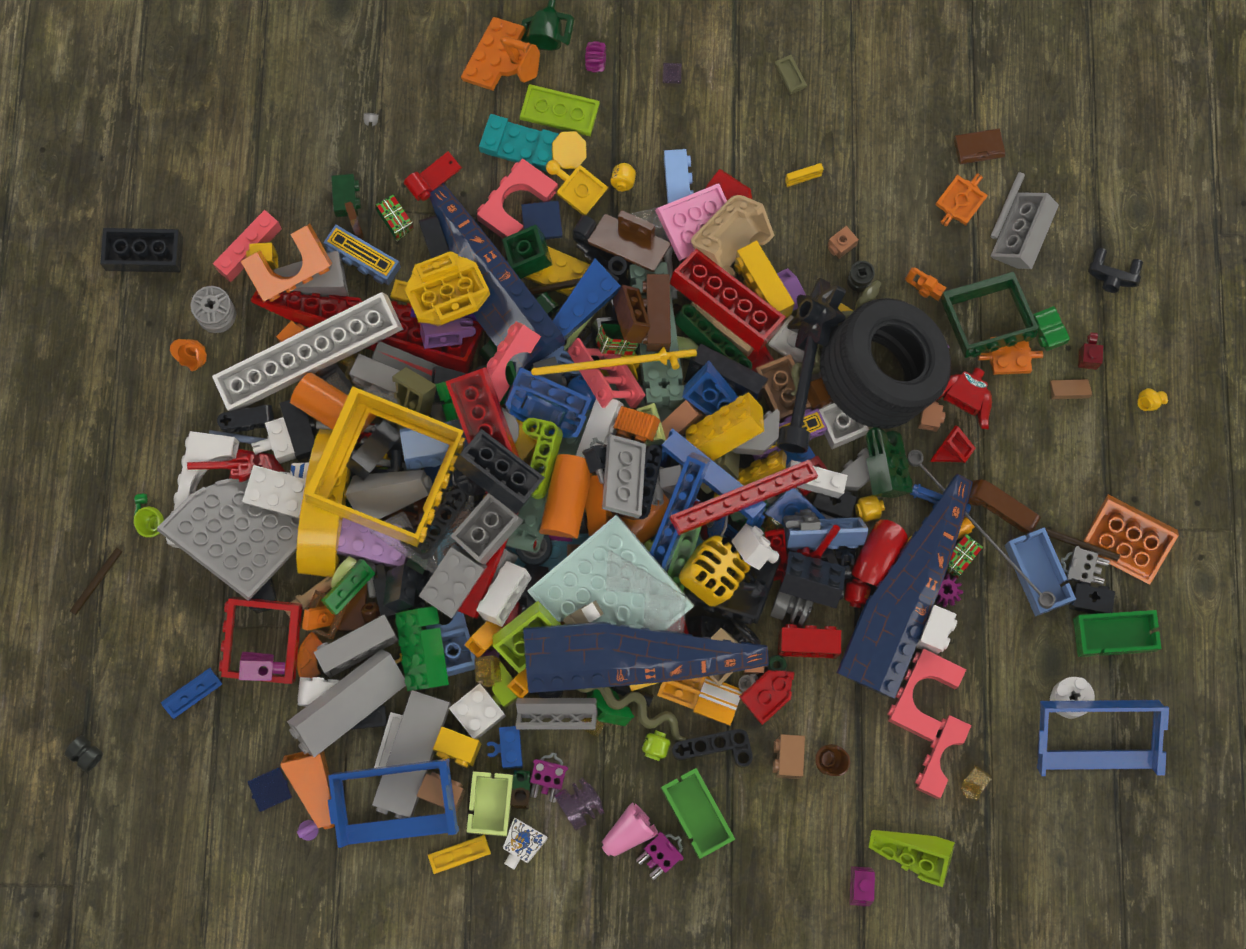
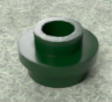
(777, 658)

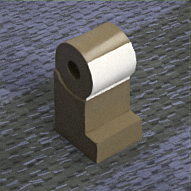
(585, 614)

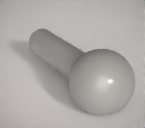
(371, 589)

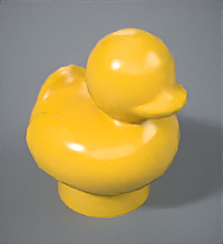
(1151, 400)

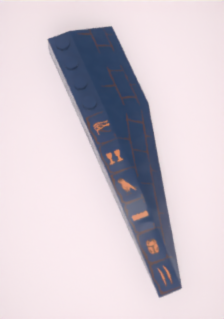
(508, 296)
(903, 600)
(623, 656)

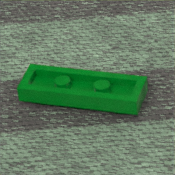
(348, 587)

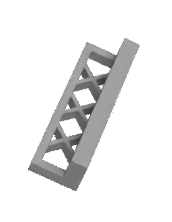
(556, 709)

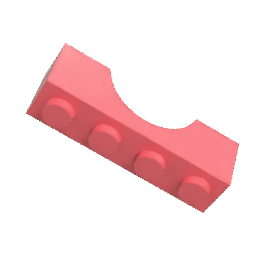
(261, 230)
(518, 340)
(932, 779)

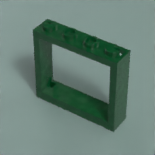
(983, 288)

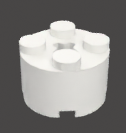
(1072, 686)
(313, 689)

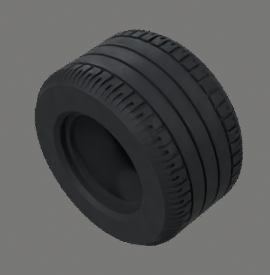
(858, 382)

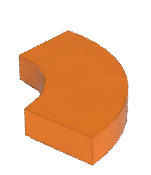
(307, 662)

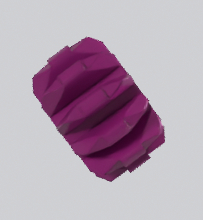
(595, 56)
(952, 593)

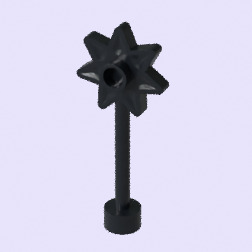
(814, 322)

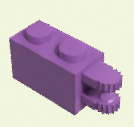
(446, 334)

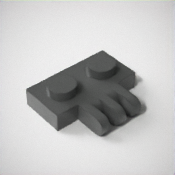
(804, 520)

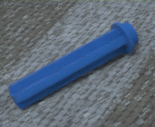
(929, 495)

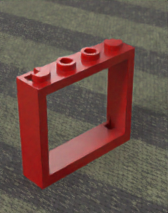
(293, 637)

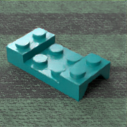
(517, 142)

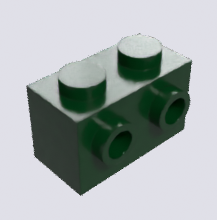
(345, 190)

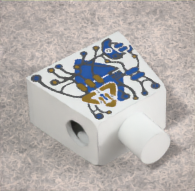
(522, 843)

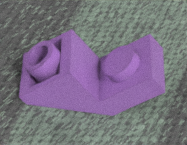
(791, 284)

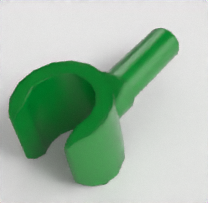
(140, 499)

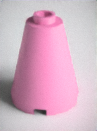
(628, 831)

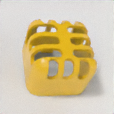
(727, 559)

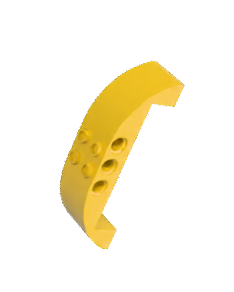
(318, 528)

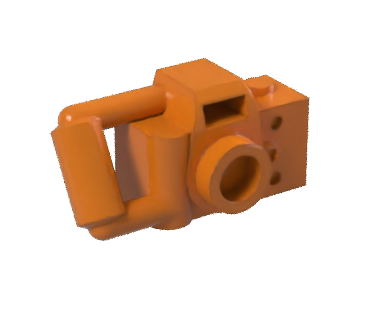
(926, 284)

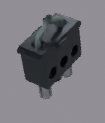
(596, 458)

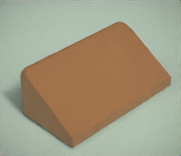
(1070, 389)

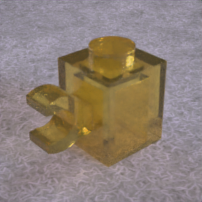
(488, 670)

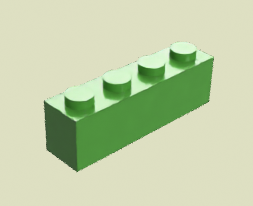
(682, 553)

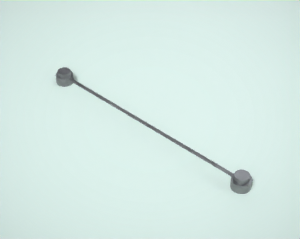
(1046, 598)

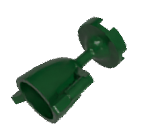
(546, 28)

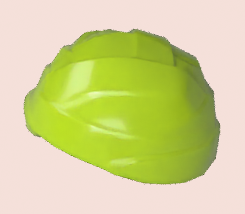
(147, 520)

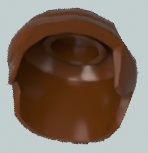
(832, 760)

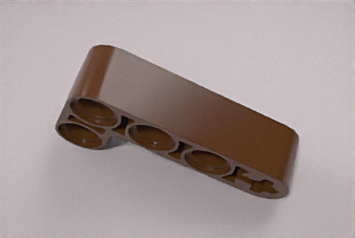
(1003, 506)

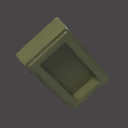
(790, 74)

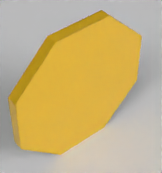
(569, 149)

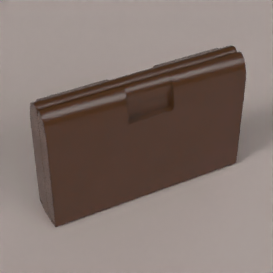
(979, 146)
(352, 617)

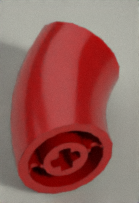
(880, 552)

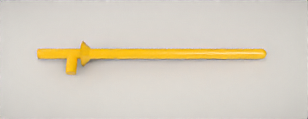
(662, 356)

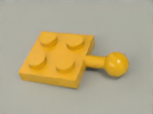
(580, 188)

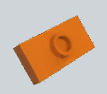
(317, 618)

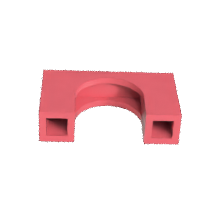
(523, 177)
(905, 712)

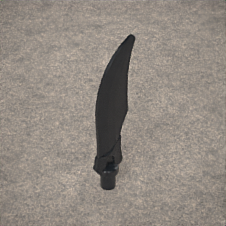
(591, 254)

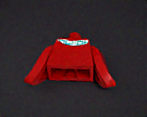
(970, 395)

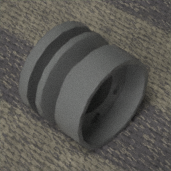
(792, 605)

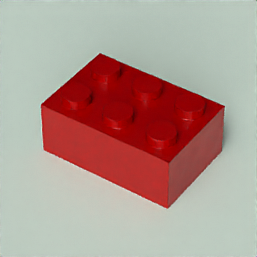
(809, 642)

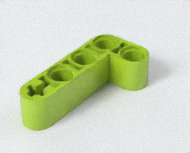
(543, 442)

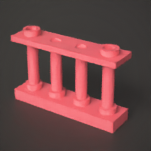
(599, 384)

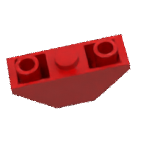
(778, 544)

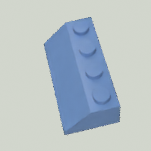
(424, 451)
(851, 534)

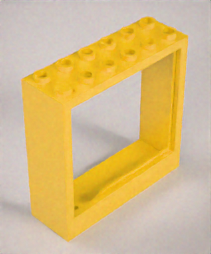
(342, 442)

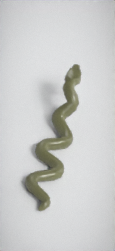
(868, 295)
(636, 697)

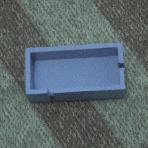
(1042, 567)

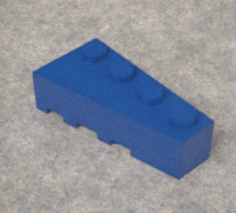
(587, 298)
(708, 390)

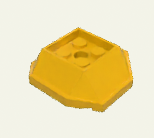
(446, 289)

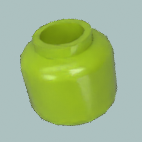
(656, 745)

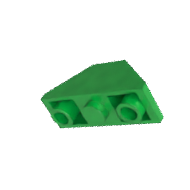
(607, 714)

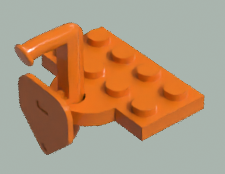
(502, 54)

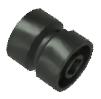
(861, 275)
(85, 755)

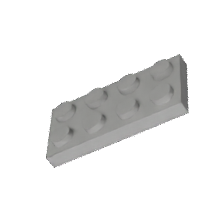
(624, 476)

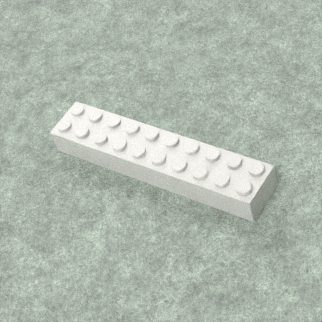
(307, 352)

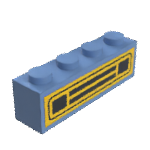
(362, 255)

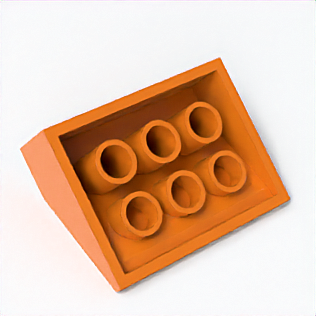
(1134, 535)

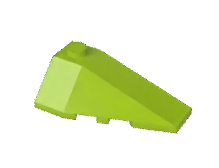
(919, 853)

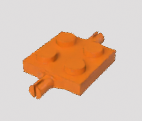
(961, 200)
(1011, 359)

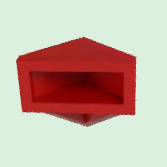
(954, 448)

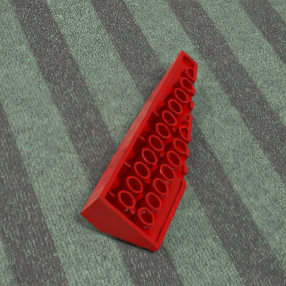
(313, 309)

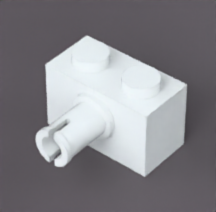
(277, 440)
(754, 547)

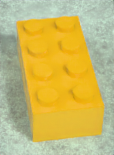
(762, 278)
(727, 427)

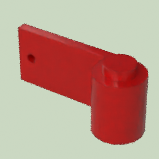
(432, 177)

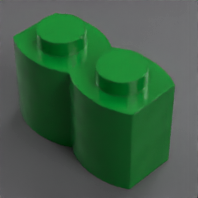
(1051, 329)

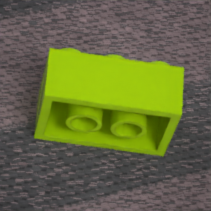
(510, 639)

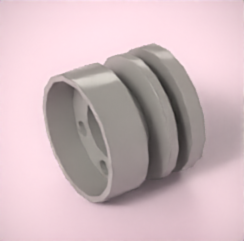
(220, 316)

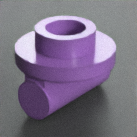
(308, 830)

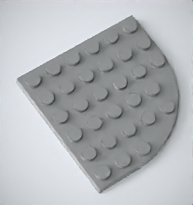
(230, 537)

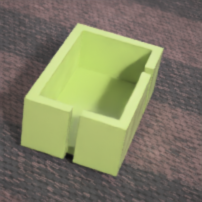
(491, 804)

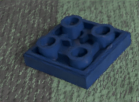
(545, 216)

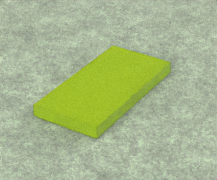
(559, 110)

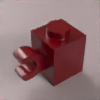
(1091, 354)

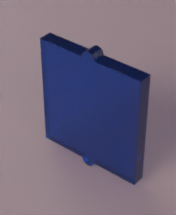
(269, 789)

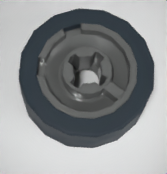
(537, 558)

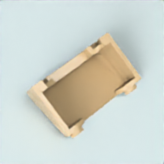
(732, 228)

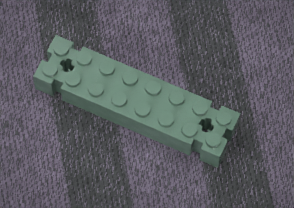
(654, 374)

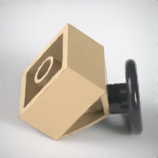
(742, 634)

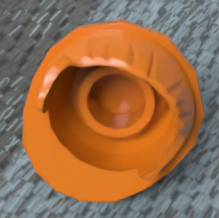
(189, 353)

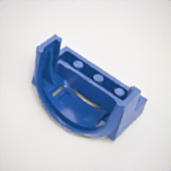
(571, 402)

